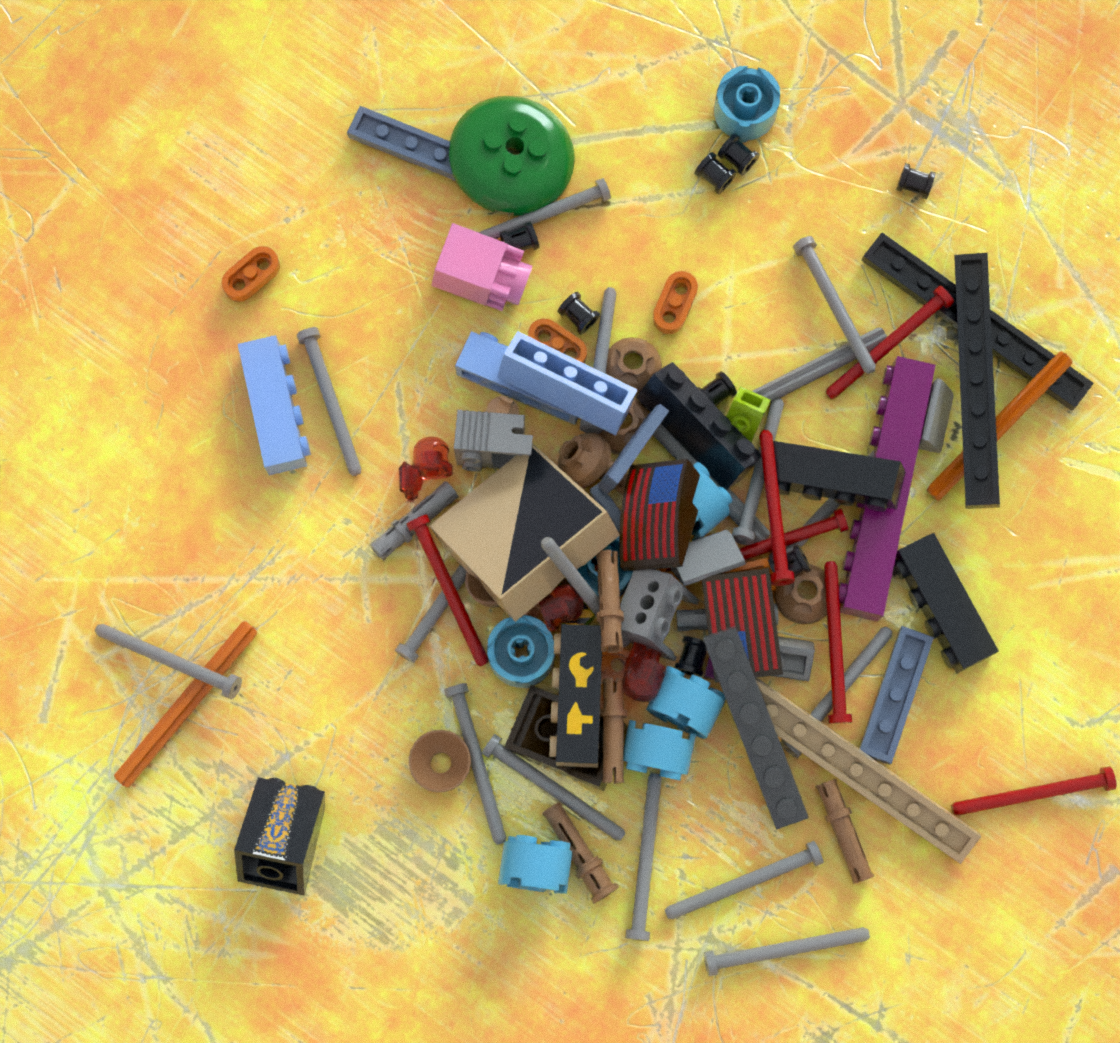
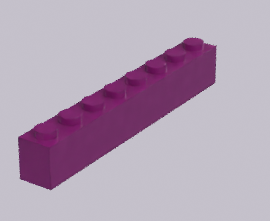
(876, 532)

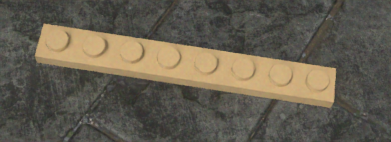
(869, 777)

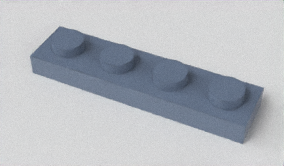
(401, 141)
(895, 694)

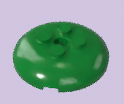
(507, 180)

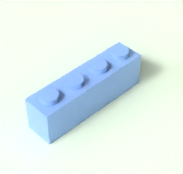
(481, 364)
(566, 383)
(273, 405)

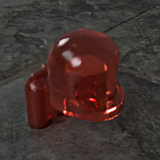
(429, 462)
(561, 606)
(643, 674)

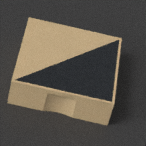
(505, 518)

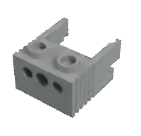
(489, 439)
(649, 608)

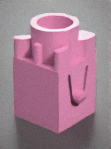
(481, 268)

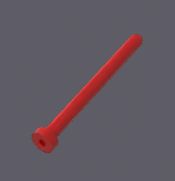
(940, 299)
(837, 521)
(782, 575)
(475, 646)
(835, 646)
(1104, 779)

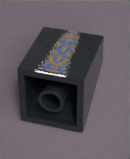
(279, 835)

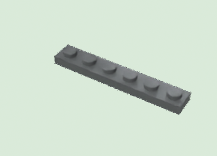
(755, 727)

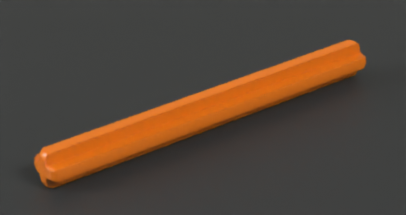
(1005, 419)
(183, 706)

